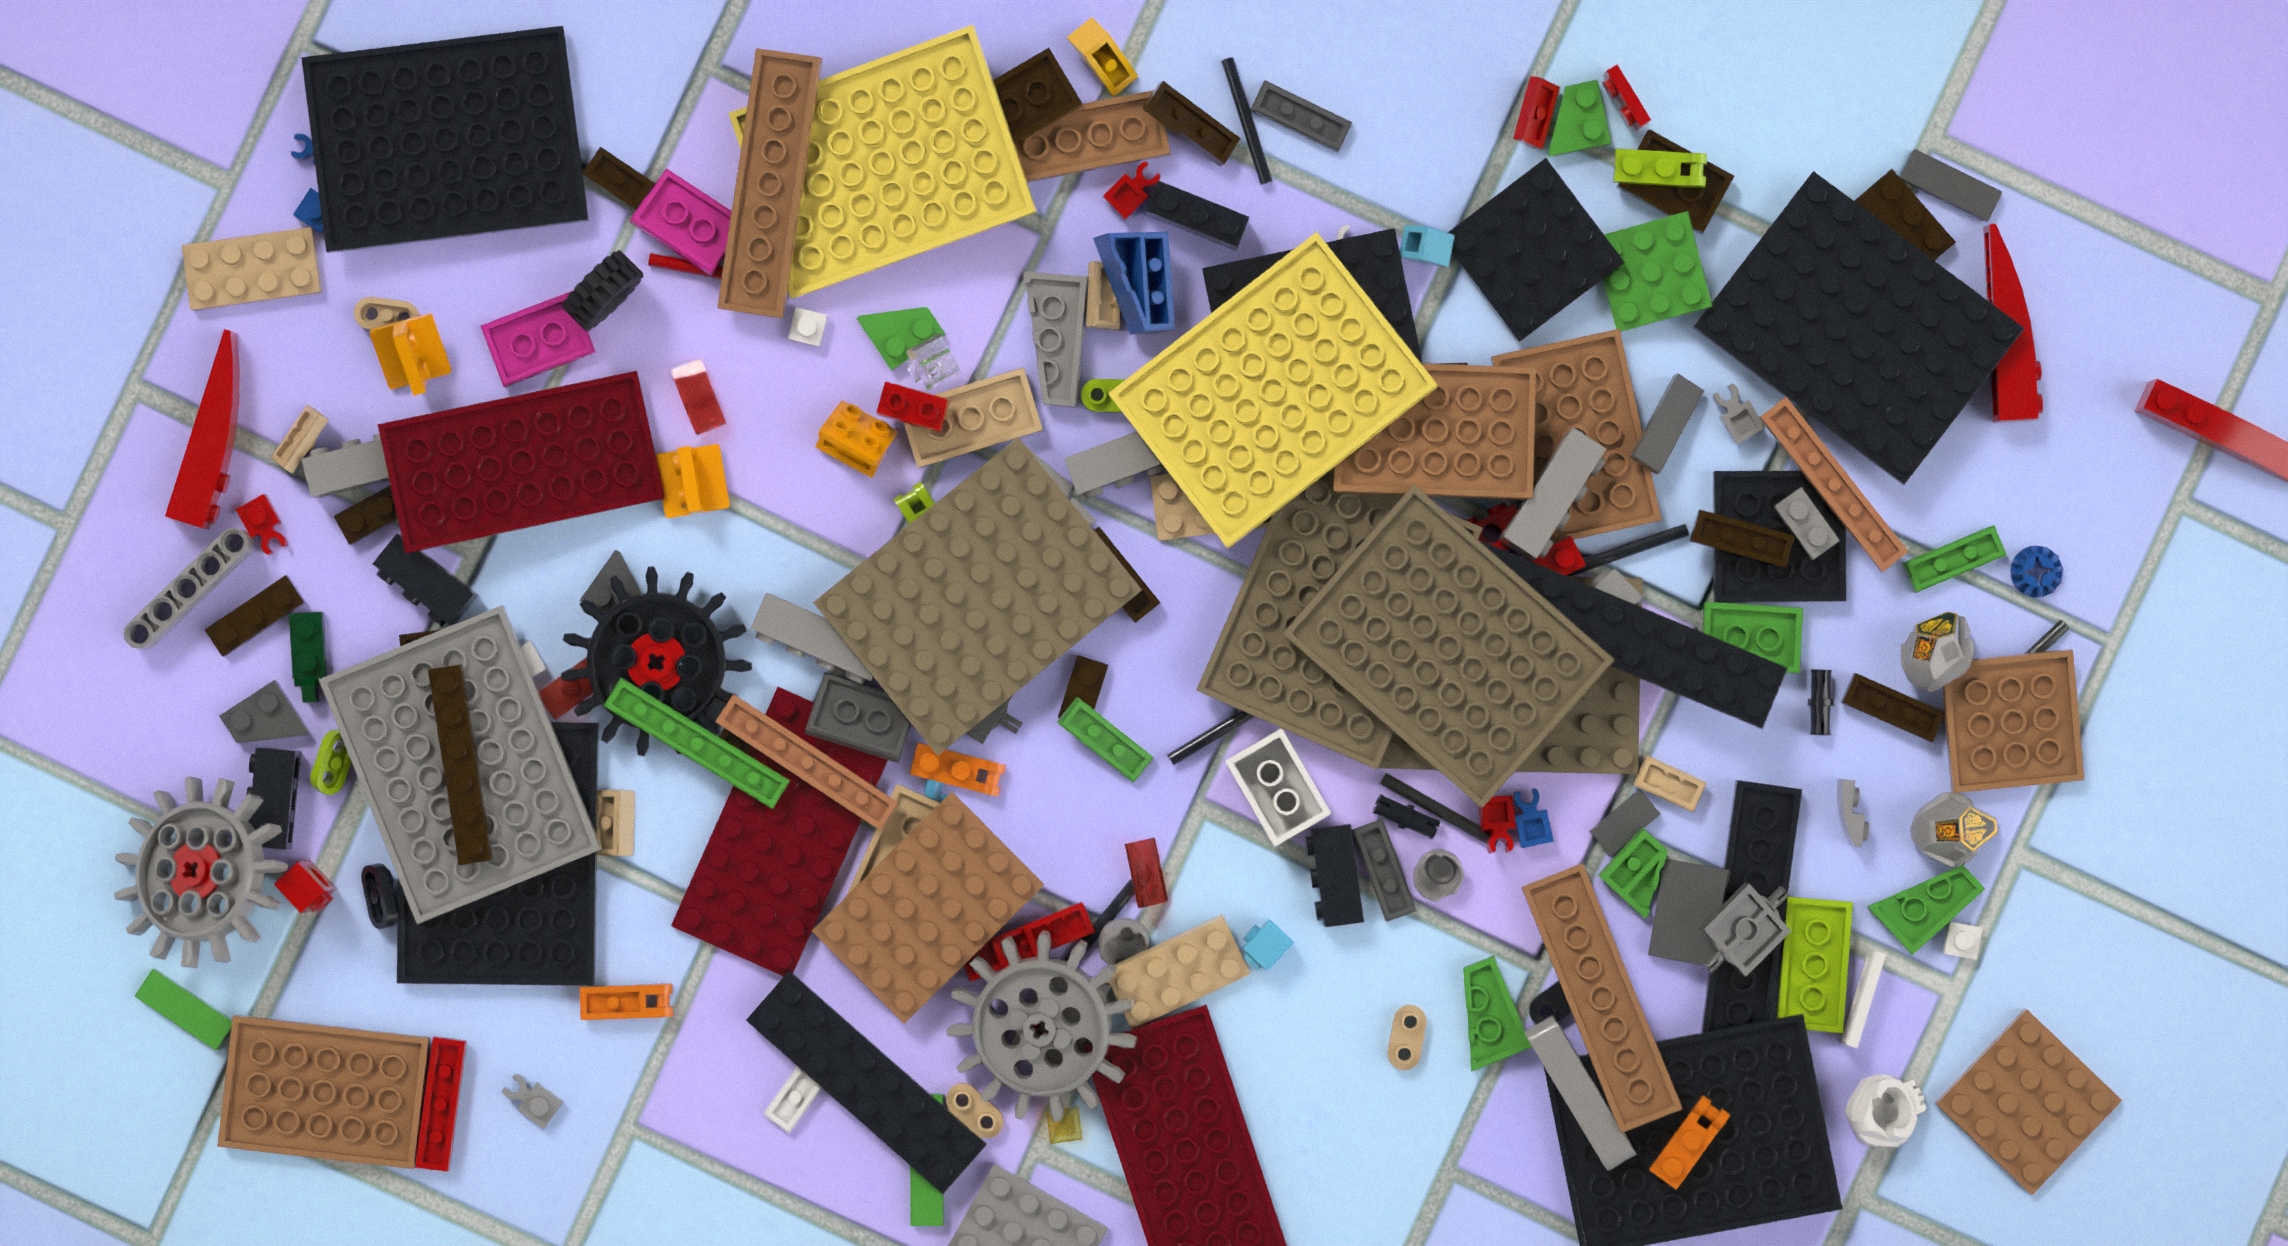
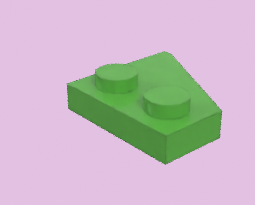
(1580, 120)
(898, 331)
(1636, 870)

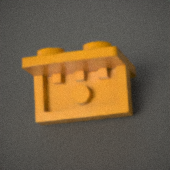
(411, 352)
(856, 438)
(693, 480)

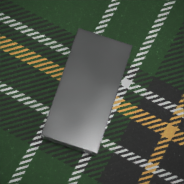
(1624, 822)

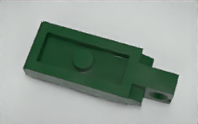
(308, 653)

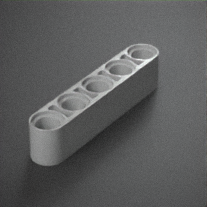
(174, 594)
(1580, 1092)

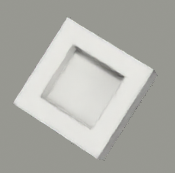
(807, 327)
(1962, 940)

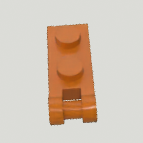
(956, 769)
(624, 1001)
(1688, 1143)

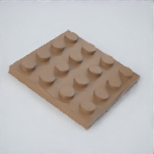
(2013, 722)
(2028, 1101)

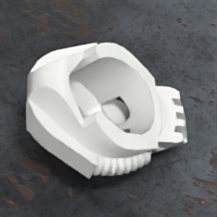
(1884, 1110)

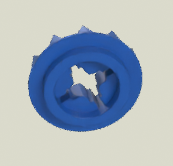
(2027, 583)

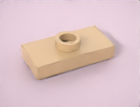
(1102, 305)
(300, 438)
(1669, 783)

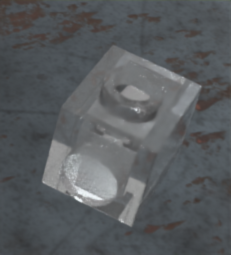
(932, 362)

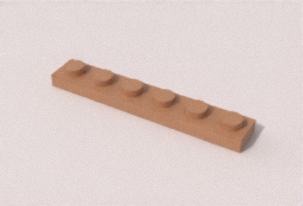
(1833, 484)
(807, 762)

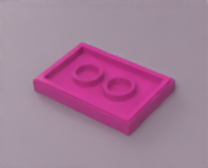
(685, 221)
(535, 341)

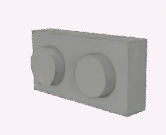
(1806, 523)

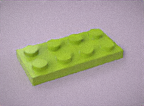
(1815, 962)

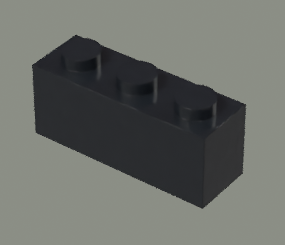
(1197, 215)
(424, 582)
(277, 784)
(1335, 875)

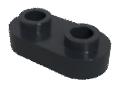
(379, 895)
(1551, 996)

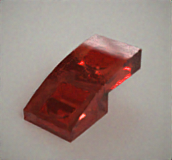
(698, 397)

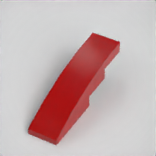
(1063, 925)

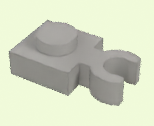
(1741, 419)
(537, 1103)

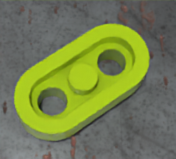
(1106, 404)
(333, 761)

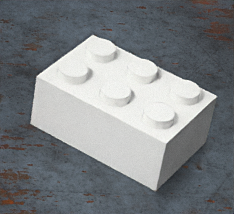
(1277, 787)

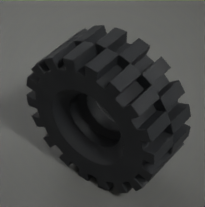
(602, 290)

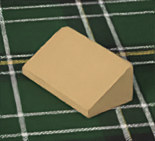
(616, 822)

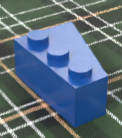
(1140, 278)

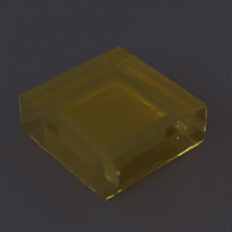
(1067, 1129)

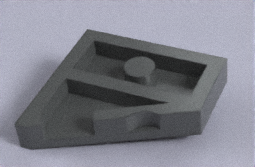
(604, 597)
(264, 716)

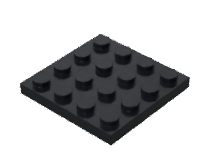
(1533, 249)
(1751, 499)

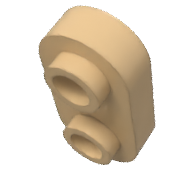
(388, 311)
(1406, 1037)
(974, 1110)

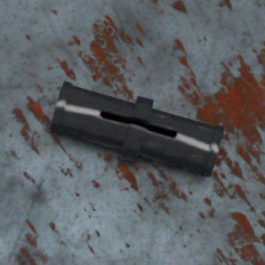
(1820, 702)
(1406, 816)

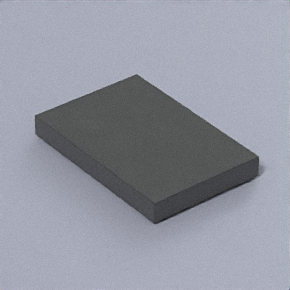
(858, 718)
(1684, 903)

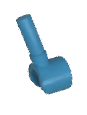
(933, 790)

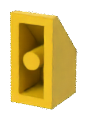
(1102, 56)

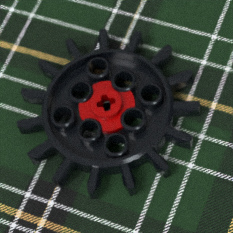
(647, 609)

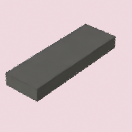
(1301, 116)
(1950, 185)
(1666, 423)
(1384, 870)

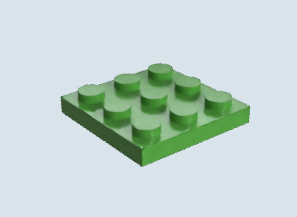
(1659, 274)

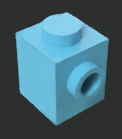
(1426, 245)
(1265, 945)

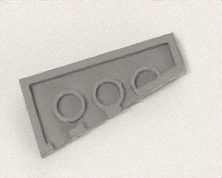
(1058, 326)

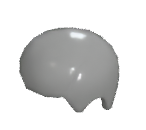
(1438, 874)
(1122, 939)

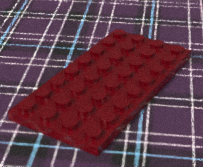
(521, 462)
(774, 867)
(1186, 1138)

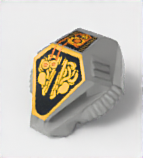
(1937, 651)
(1951, 829)

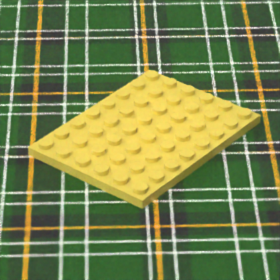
(903, 162)
(1272, 390)

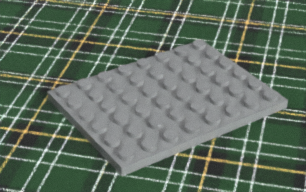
(395, 749)

